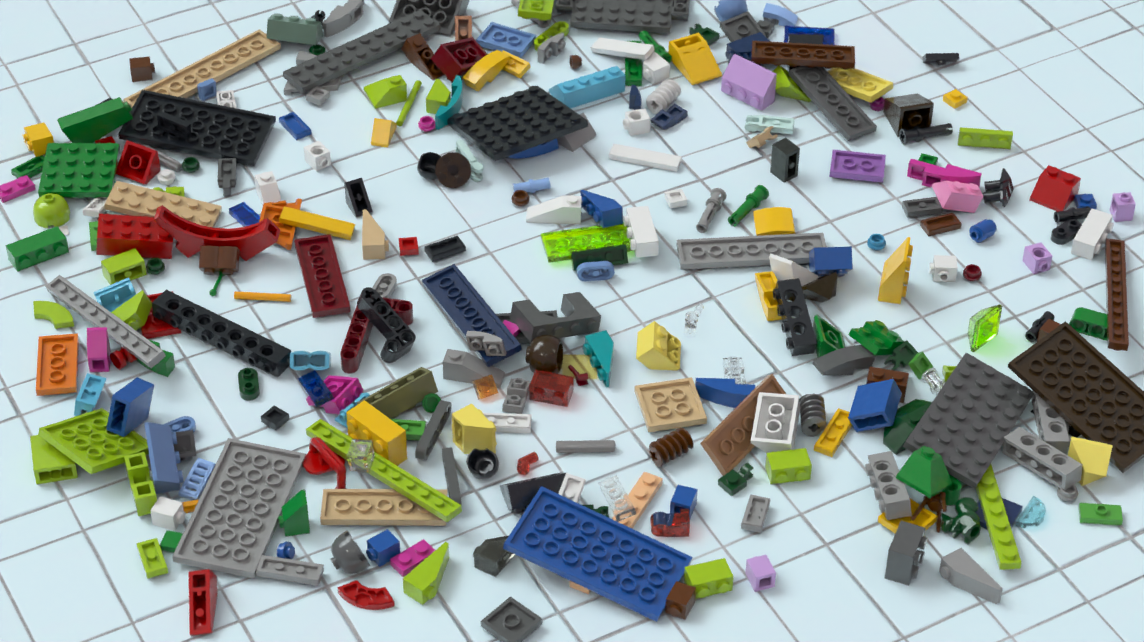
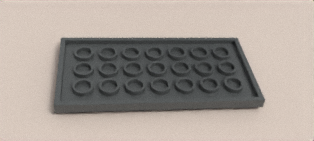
(970, 418)

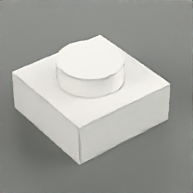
(675, 198)

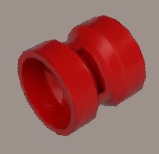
(121, 358)

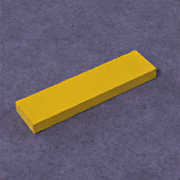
(317, 223)

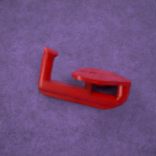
(322, 460)

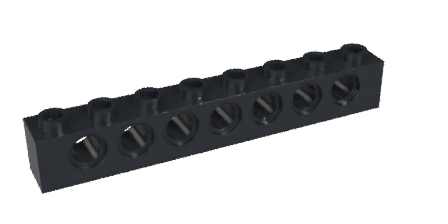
(221, 333)

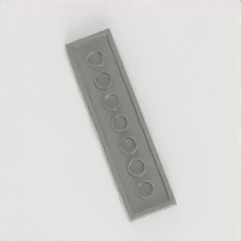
(746, 250)

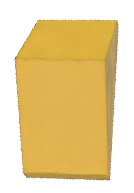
(382, 132)

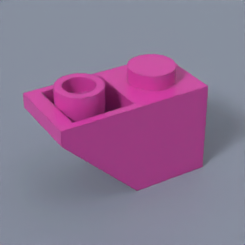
(98, 349)

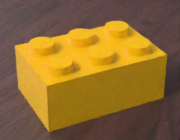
(388, 438)

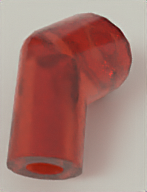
(523, 463)

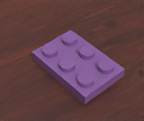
(857, 166)

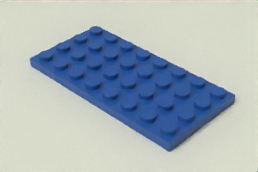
(597, 553)

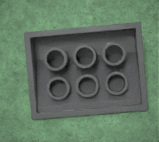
(439, 10)

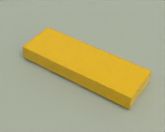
(833, 433)

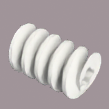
(663, 96)

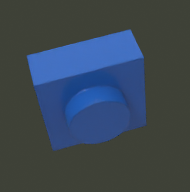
(1084, 200)

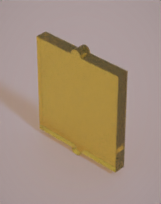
(580, 363)

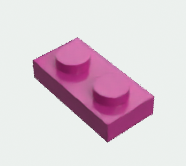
(16, 188)
(411, 557)

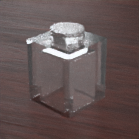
(360, 455)

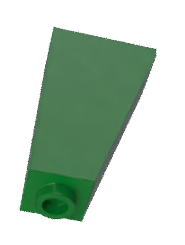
(95, 121)

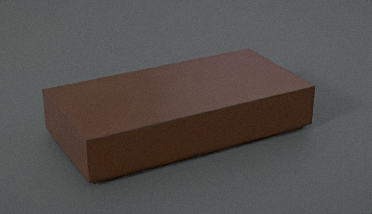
(940, 224)

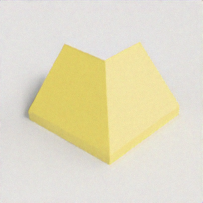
(1093, 457)

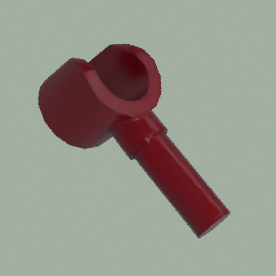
(581, 379)

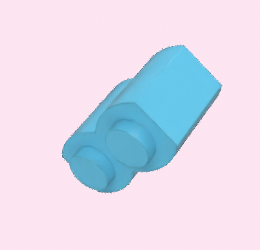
(304, 360)

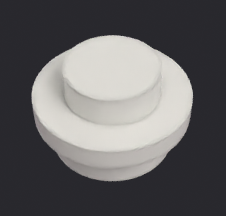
(166, 177)

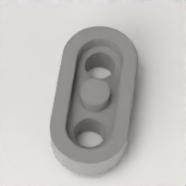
(385, 285)

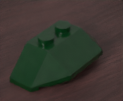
(903, 425)

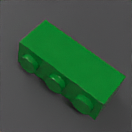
(37, 248)

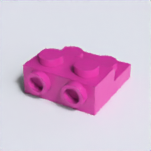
(344, 391)

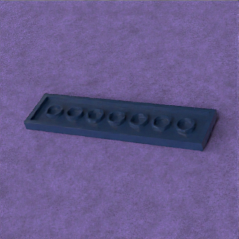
(468, 310)

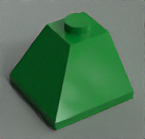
(925, 472)

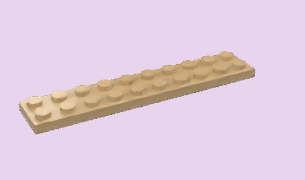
(214, 66)

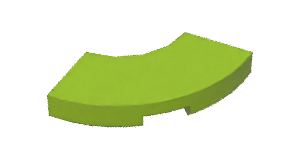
(54, 312)

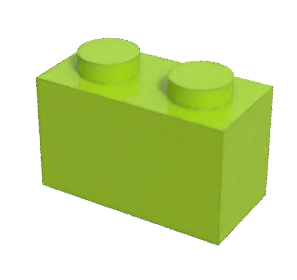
(122, 266)
(788, 466)
(709, 577)

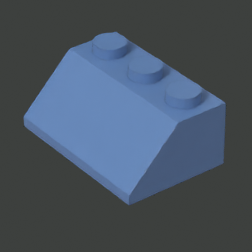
(163, 458)

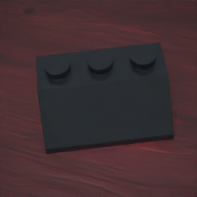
(521, 493)

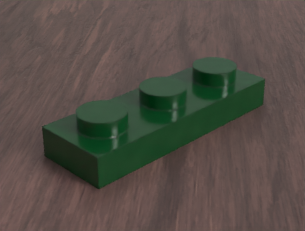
(614, 254)

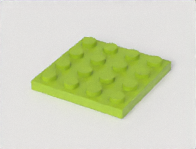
(90, 444)

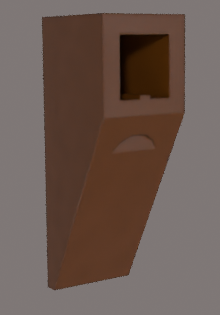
(420, 56)

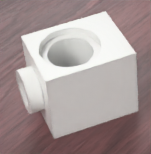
(637, 122)
(317, 156)

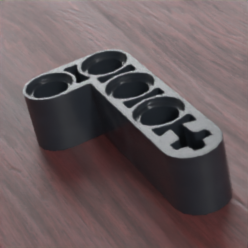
(370, 304)

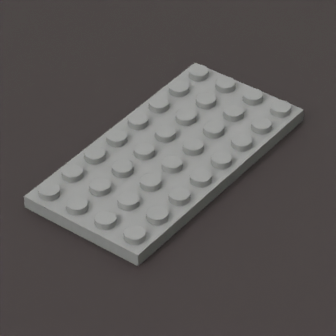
(239, 508)

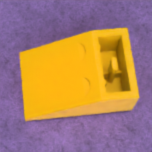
(694, 59)
(895, 275)

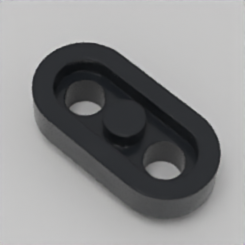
(1065, 232)

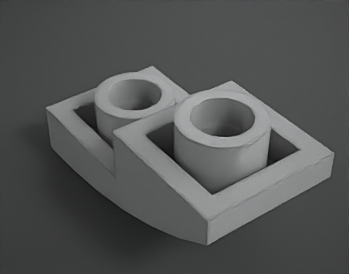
(550, 47)
(484, 341)
(516, 396)

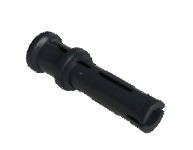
(918, 133)

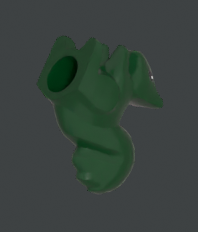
(966, 521)

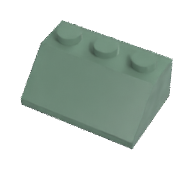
(294, 29)

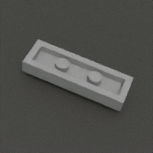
(290, 570)

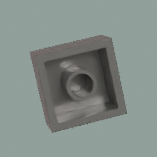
(905, 553)

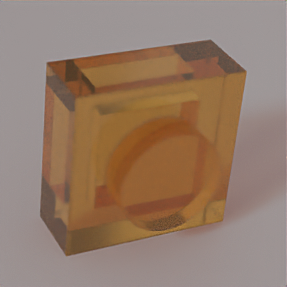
(485, 386)

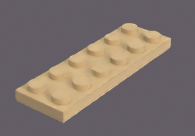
(143, 201)
(374, 508)

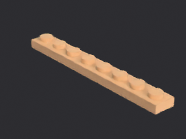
(640, 497)

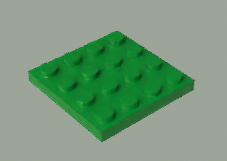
(79, 169)

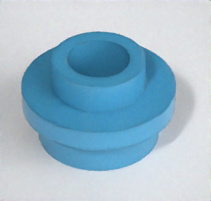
(876, 242)

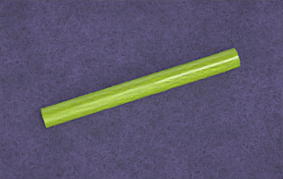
(408, 103)

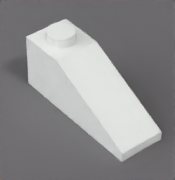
(558, 210)

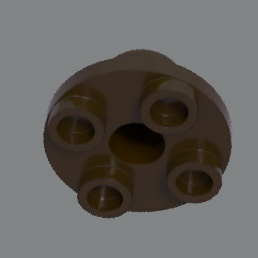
(453, 170)

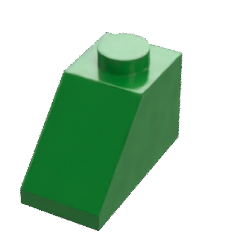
(295, 515)

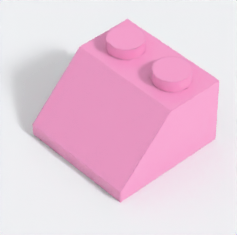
(958, 195)

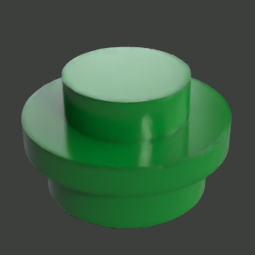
(430, 402)

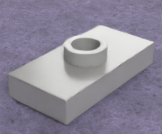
(755, 513)

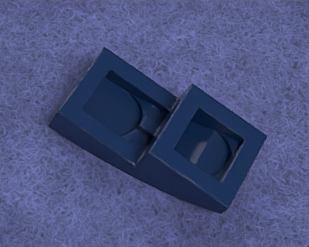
(634, 98)
(669, 118)

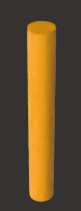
(262, 296)

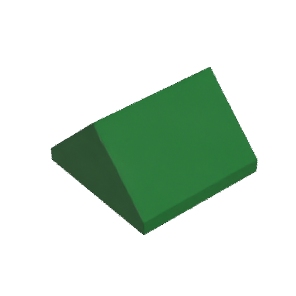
(827, 337)

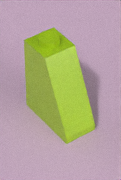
(50, 463)

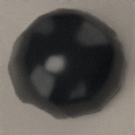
(427, 165)
(482, 463)

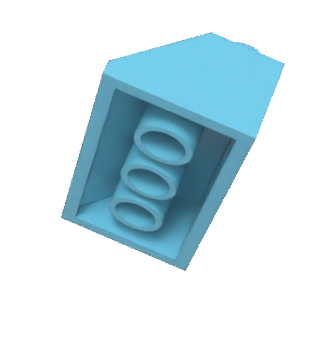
(590, 87)

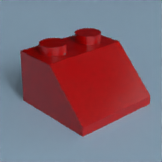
(1055, 189)

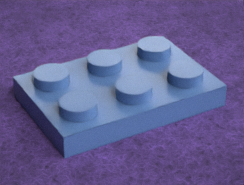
(506, 38)

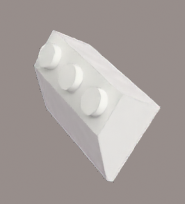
(775, 422)

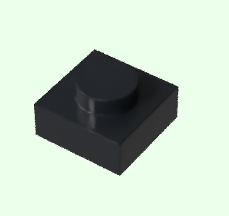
(275, 417)

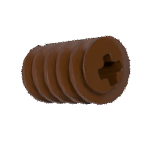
(670, 446)

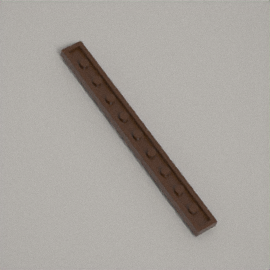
(1116, 295)

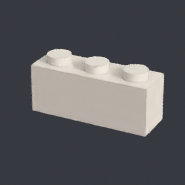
(641, 231)
(1092, 234)

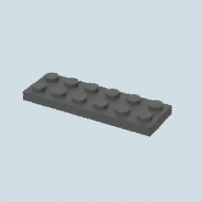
(833, 101)

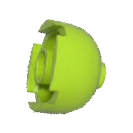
(51, 210)

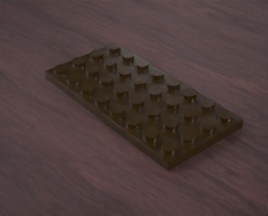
(1086, 392)

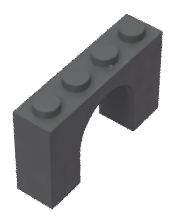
(579, 319)

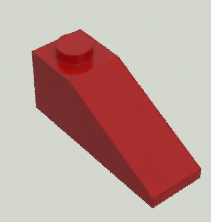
(202, 601)

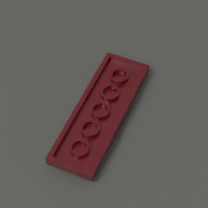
(322, 276)

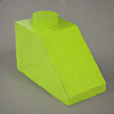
(437, 96)
(135, 310)

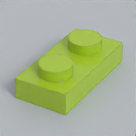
(152, 558)

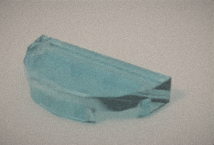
(1032, 514)

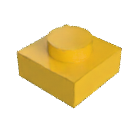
(955, 98)

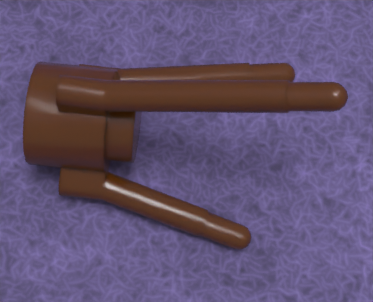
(937, 504)

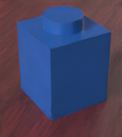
(684, 498)
(382, 547)

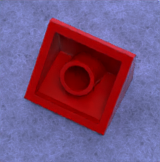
(138, 163)

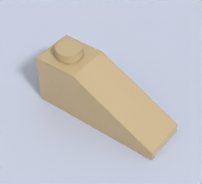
(373, 238)

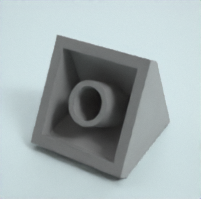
(578, 138)

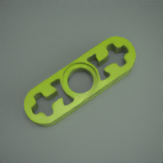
(557, 28)

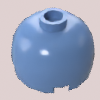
(730, 8)

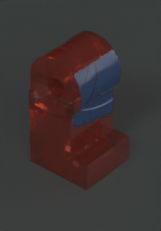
(670, 524)

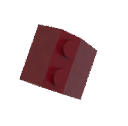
(458, 57)

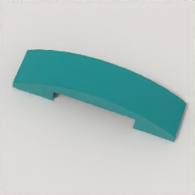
(453, 107)

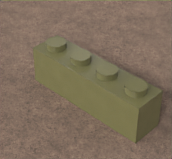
(403, 393)

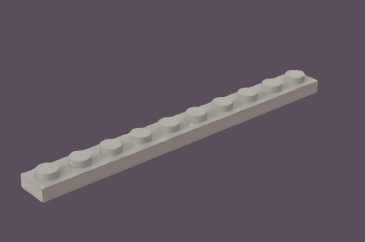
(101, 317)

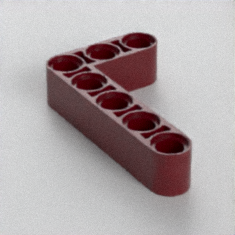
(360, 330)

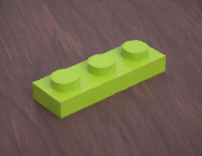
(985, 138)

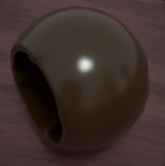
(545, 354)

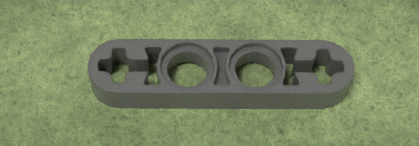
(433, 430)
(451, 475)

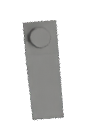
(466, 367)
(969, 576)

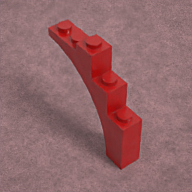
(191, 236)

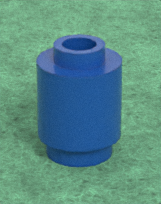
(982, 230)

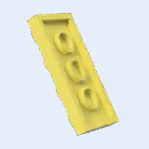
(861, 84)

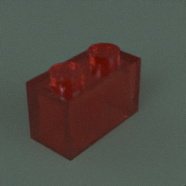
(551, 388)

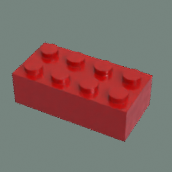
(126, 232)

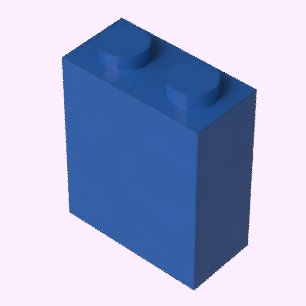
(875, 405)
(130, 407)

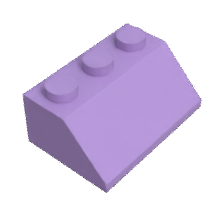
(749, 82)

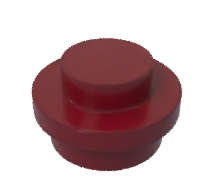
(972, 272)

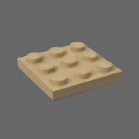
(670, 404)

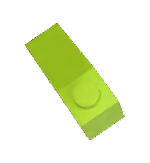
(425, 579)

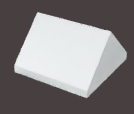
(787, 269)

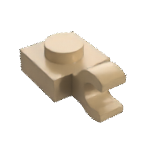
(759, 139)

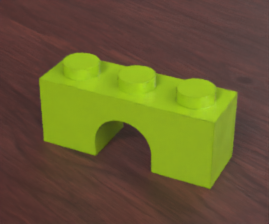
(140, 483)

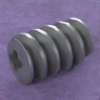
(812, 414)

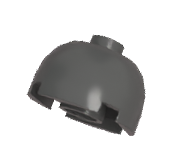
(348, 554)

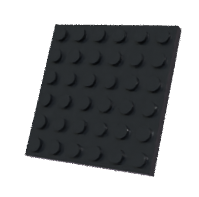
(516, 122)

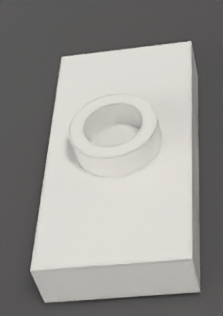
(95, 207)

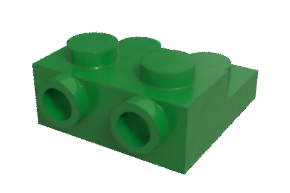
(876, 337)

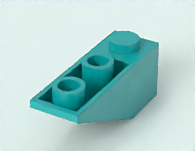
(600, 349)

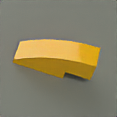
(485, 69)
(765, 284)

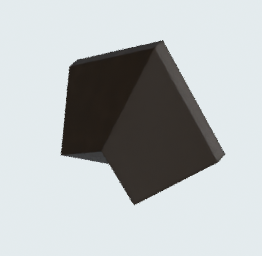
(821, 289)

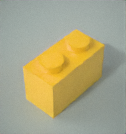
(37, 137)

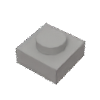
(317, 96)

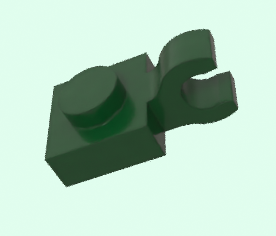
(733, 481)

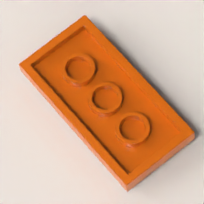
(57, 364)

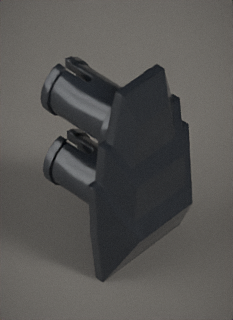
(998, 190)

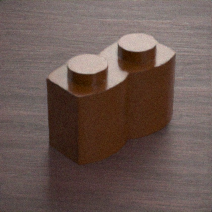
(219, 259)

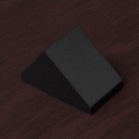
(357, 197)

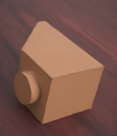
(463, 27)

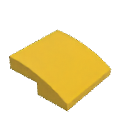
(774, 221)

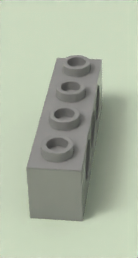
(1050, 425)
(1042, 458)
(887, 488)

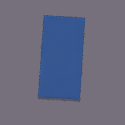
(295, 125)

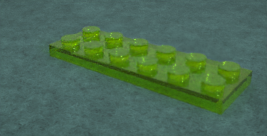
(560, 243)

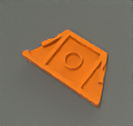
(273, 212)

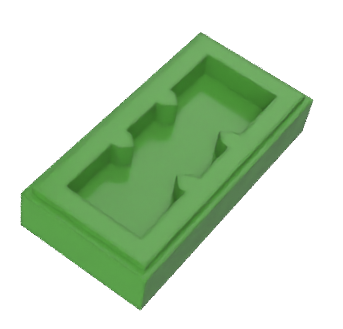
(1100, 513)

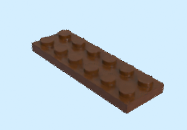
(803, 54)

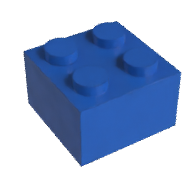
(830, 260)

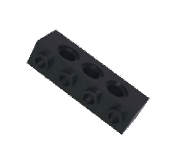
(792, 291)

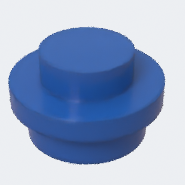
(286, 550)

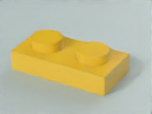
(516, 65)

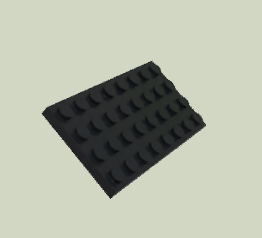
(215, 128)

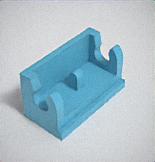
(115, 294)
(89, 393)

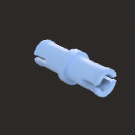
(533, 185)

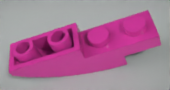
(933, 174)

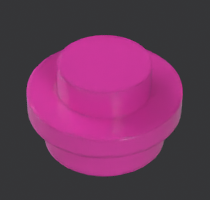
(426, 123)

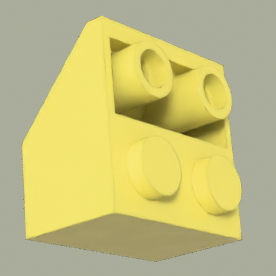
(658, 348)
(473, 430)

